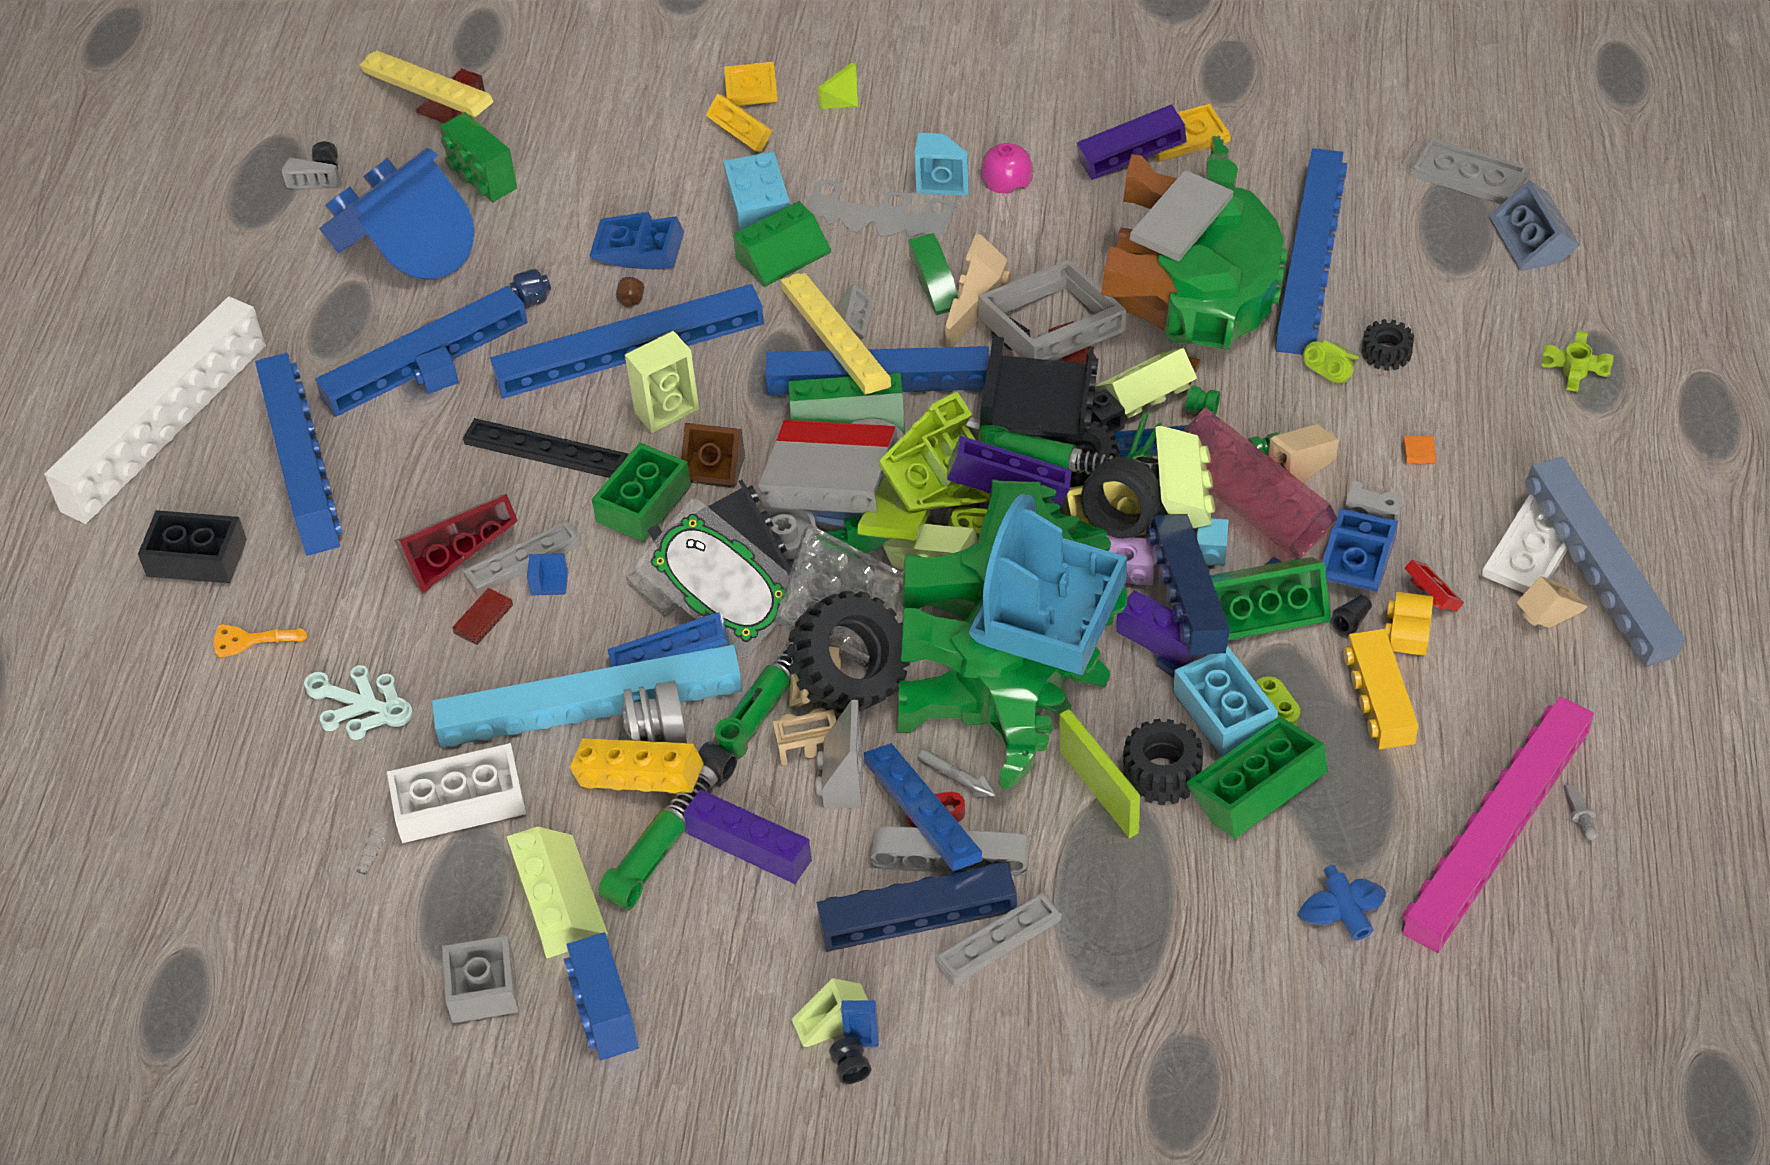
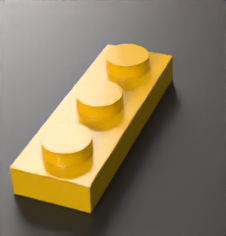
(739, 123)

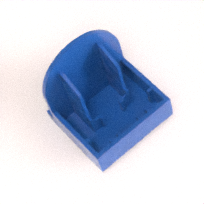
(408, 216)

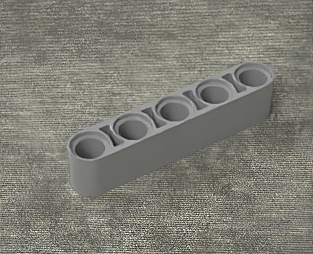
(910, 850)

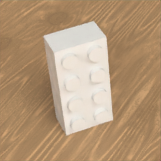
(456, 793)

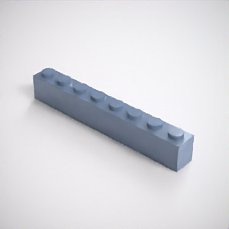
(1604, 562)

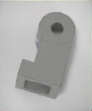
(1373, 503)

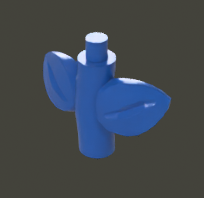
(1344, 902)

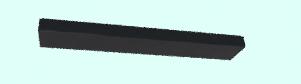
(543, 448)

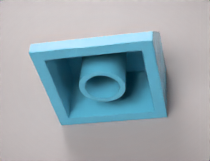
(940, 166)

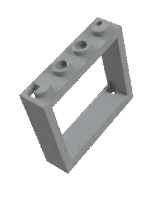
(1105, 323)

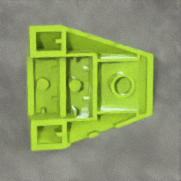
(921, 458)

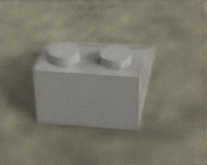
(842, 762)

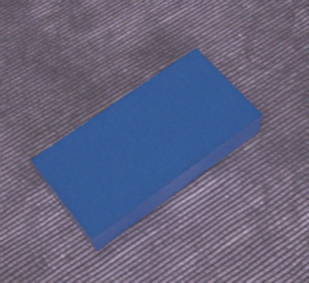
(861, 1021)

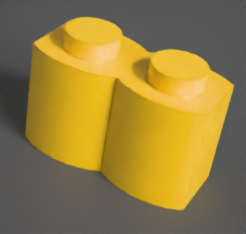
(1410, 623)

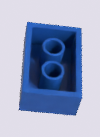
(600, 997)

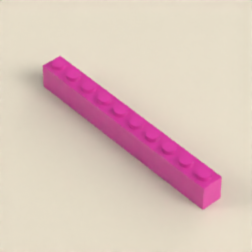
(1497, 824)

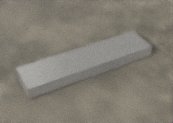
(515, 560)
(998, 938)

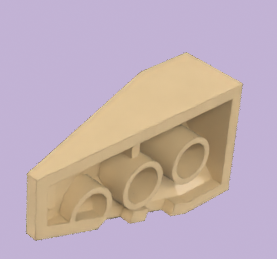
(984, 273)

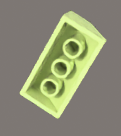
(555, 888)

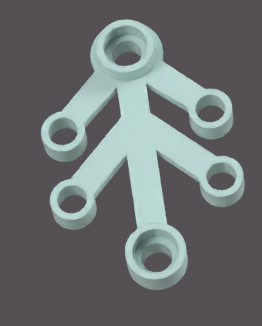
(393, 712)

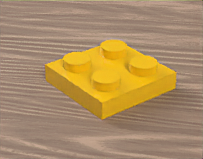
(751, 83)

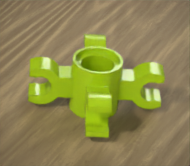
(1577, 360)

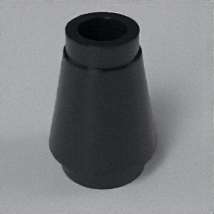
(1350, 615)

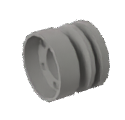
(654, 716)

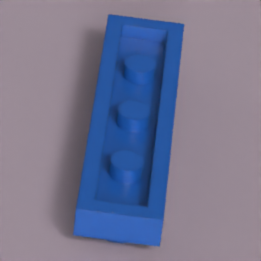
(685, 638)

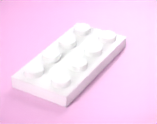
(1526, 550)

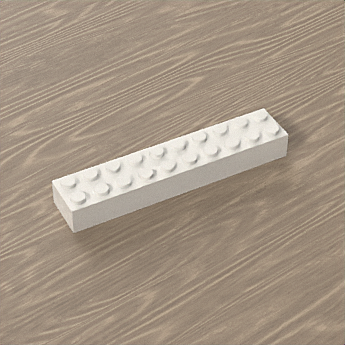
(155, 410)

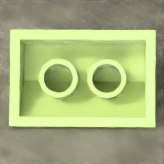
(1150, 381)
(1184, 475)

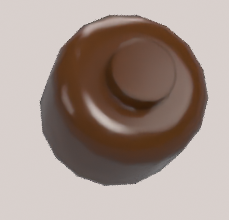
(630, 291)

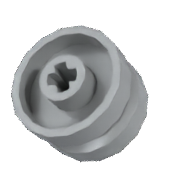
(789, 526)

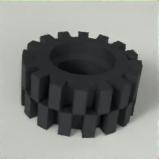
(1391, 334)

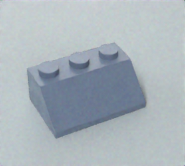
(1533, 228)

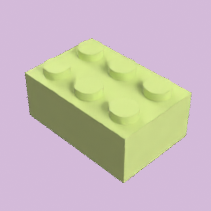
(662, 381)

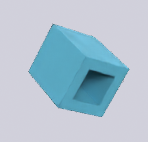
(1213, 541)

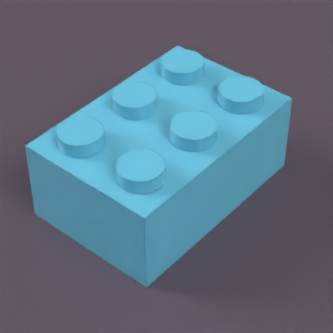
(755, 187)
(1223, 700)

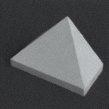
(855, 310)

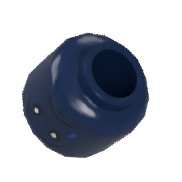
(530, 287)

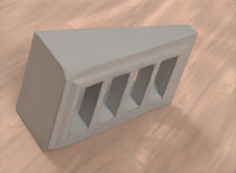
(301, 174)

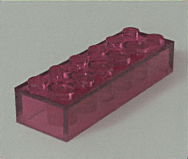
(1261, 488)

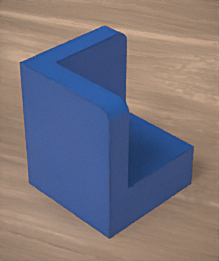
(547, 574)

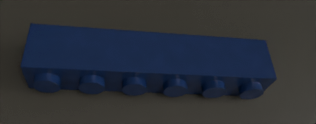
(1188, 584)
(916, 906)

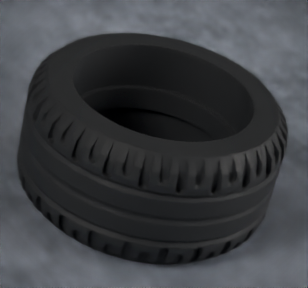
(1137, 478)

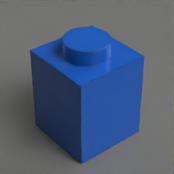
(435, 370)

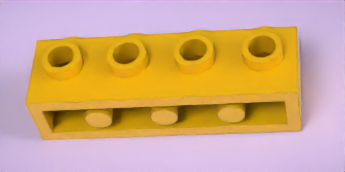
(637, 765)

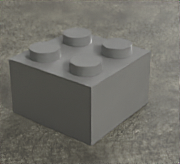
(480, 979)

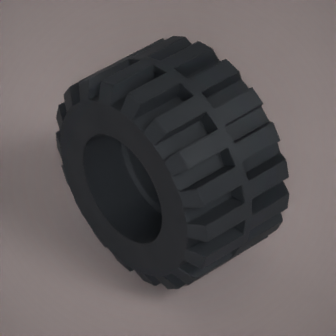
(1162, 741)

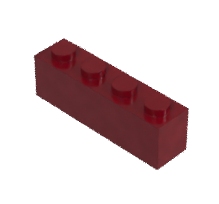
(448, 543)

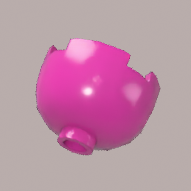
(1006, 168)

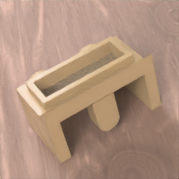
(802, 731)

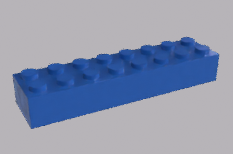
(299, 454)

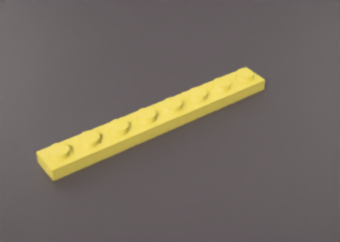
(426, 83)
(835, 333)

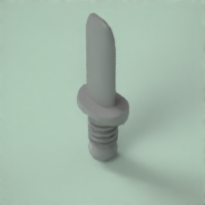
(1581, 813)

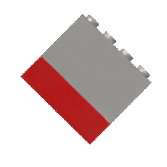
(826, 466)

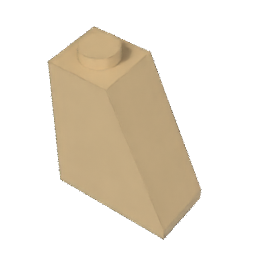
(1304, 450)

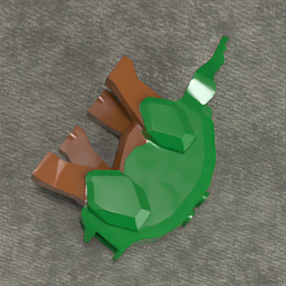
(1221, 282)

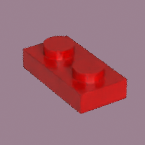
(1426, 579)

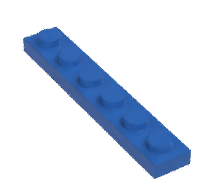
(923, 807)

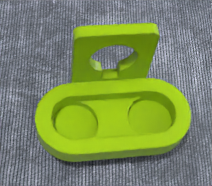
(1330, 360)

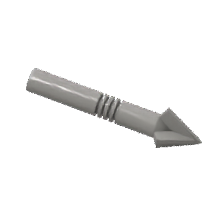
(980, 786)

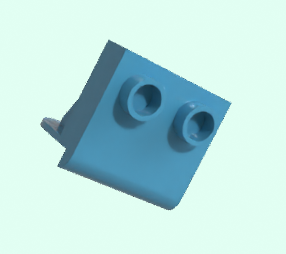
(1046, 592)

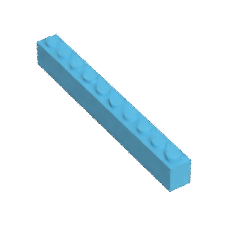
(581, 695)

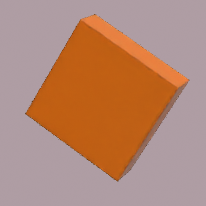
(1419, 449)

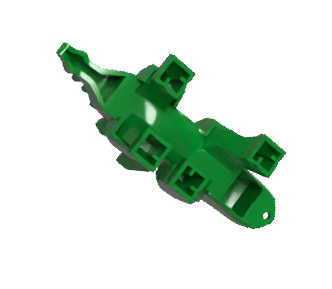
(984, 681)

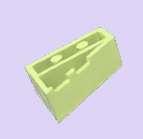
(931, 542)

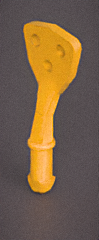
(247, 639)

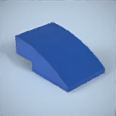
(638, 241)
(1359, 549)

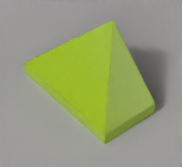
(840, 89)

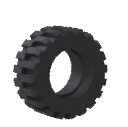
(813, 659)

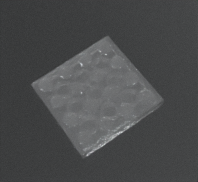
(830, 567)

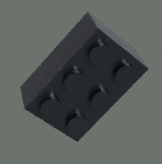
(192, 546)

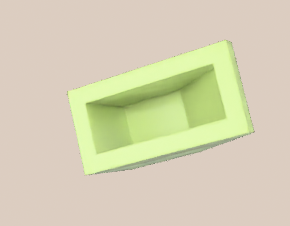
(822, 1014)

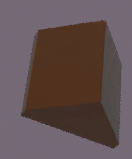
(713, 453)

